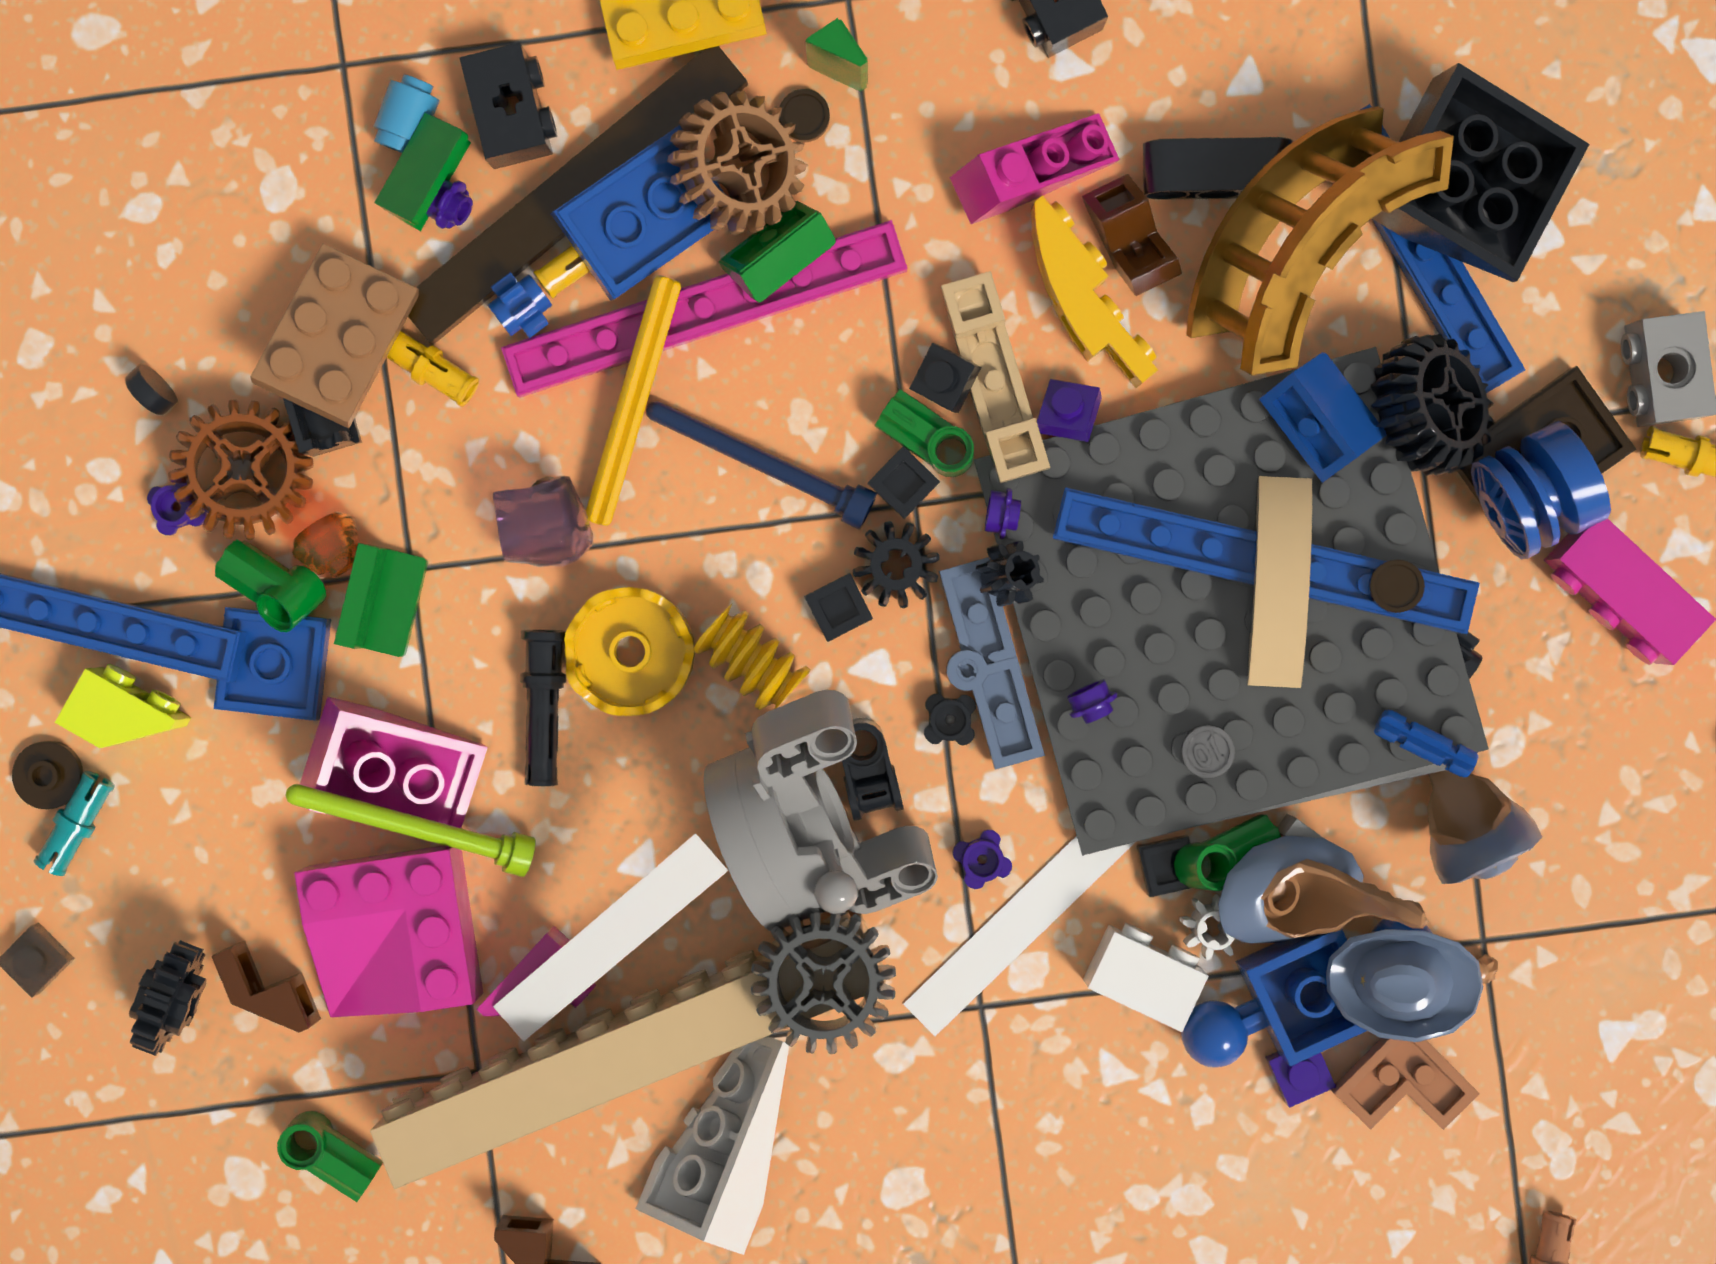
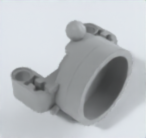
(789, 830)

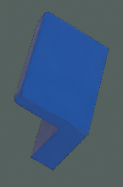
(1323, 416)

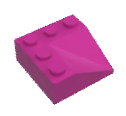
(391, 932)

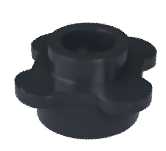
(941, 707)

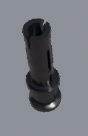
(543, 681)

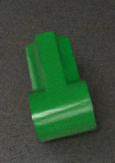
(922, 432)
(280, 593)
(1224, 852)
(335, 1159)

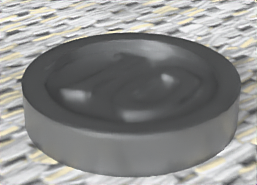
(1208, 751)

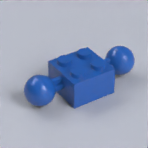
(1287, 1000)

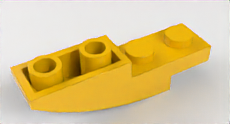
(1070, 278)

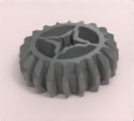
(789, 1012)

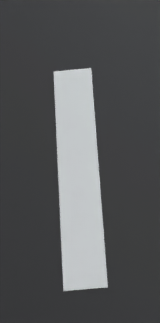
(1008, 934)
(611, 937)

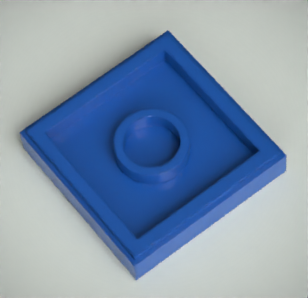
(277, 670)

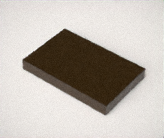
(1565, 400)

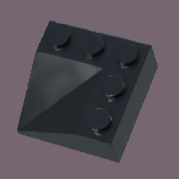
(1502, 177)

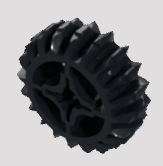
(1432, 405)

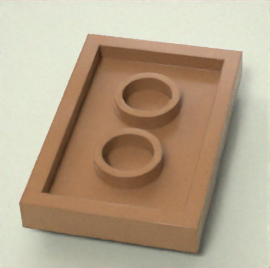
(335, 336)

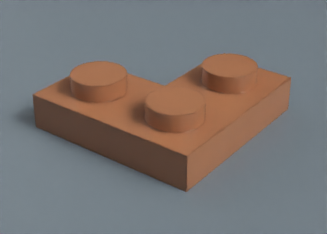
(1399, 1069)

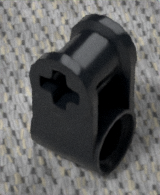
(871, 775)

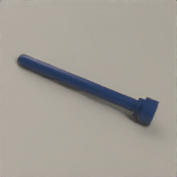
(850, 502)

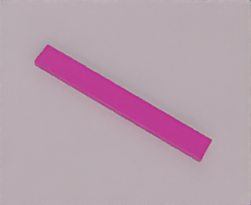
(700, 312)

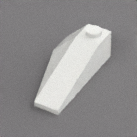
(721, 1163)

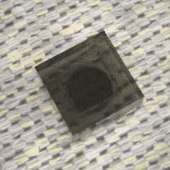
(35, 960)

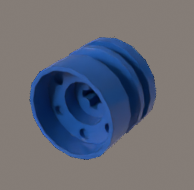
(1541, 490)

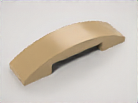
(998, 389)
(1281, 582)

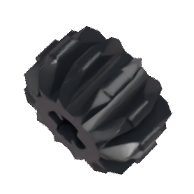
(881, 555)

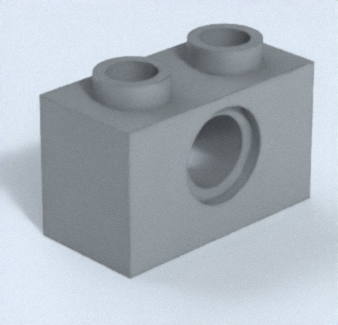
(1683, 343)

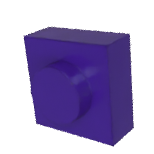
(1069, 410)
(1301, 1080)

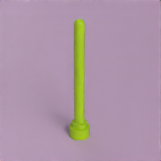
(510, 852)

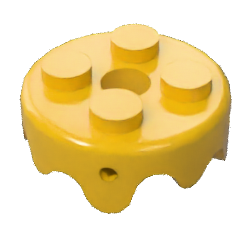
(592, 656)

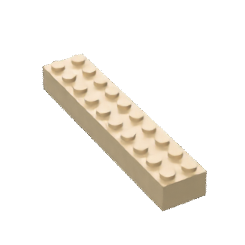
(592, 1064)

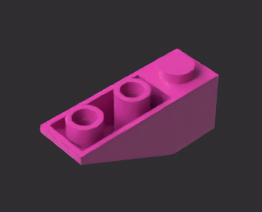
(1032, 167)

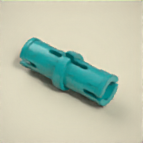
(74, 823)

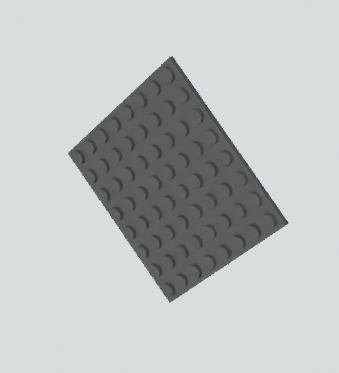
(1182, 637)

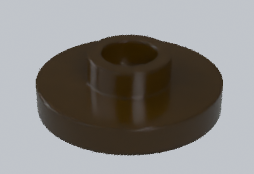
(46, 774)

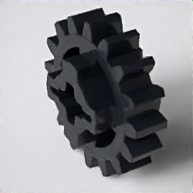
(167, 998)

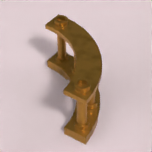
(1383, 180)

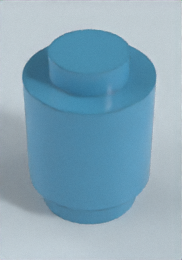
(402, 111)

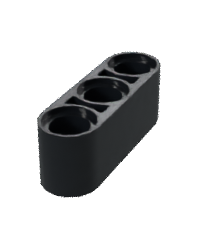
(1205, 166)

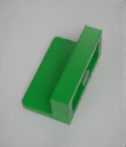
(421, 170)
(381, 600)

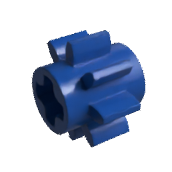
(519, 305)

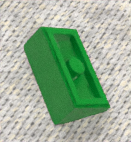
(837, 55)
(778, 251)

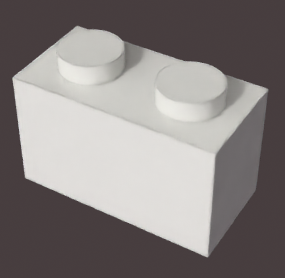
(1145, 976)

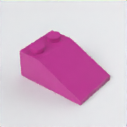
(393, 762)

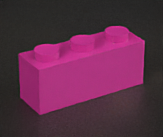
(1629, 593)

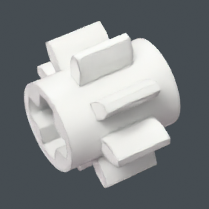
(1199, 927)

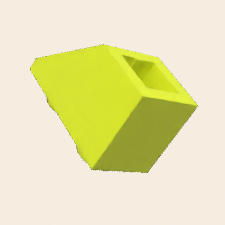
(114, 711)

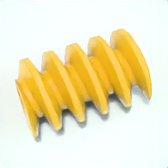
(750, 659)

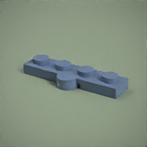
(989, 668)

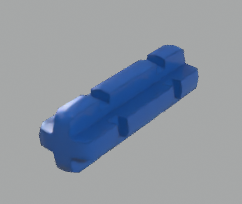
(1426, 743)

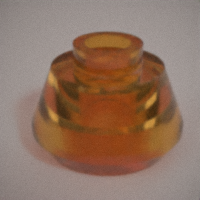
(328, 544)

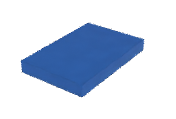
(632, 219)

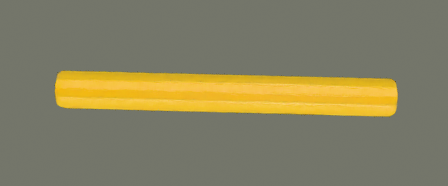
(632, 400)

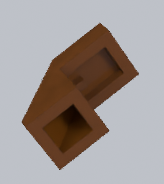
(1130, 235)
(283, 1002)
(528, 1240)

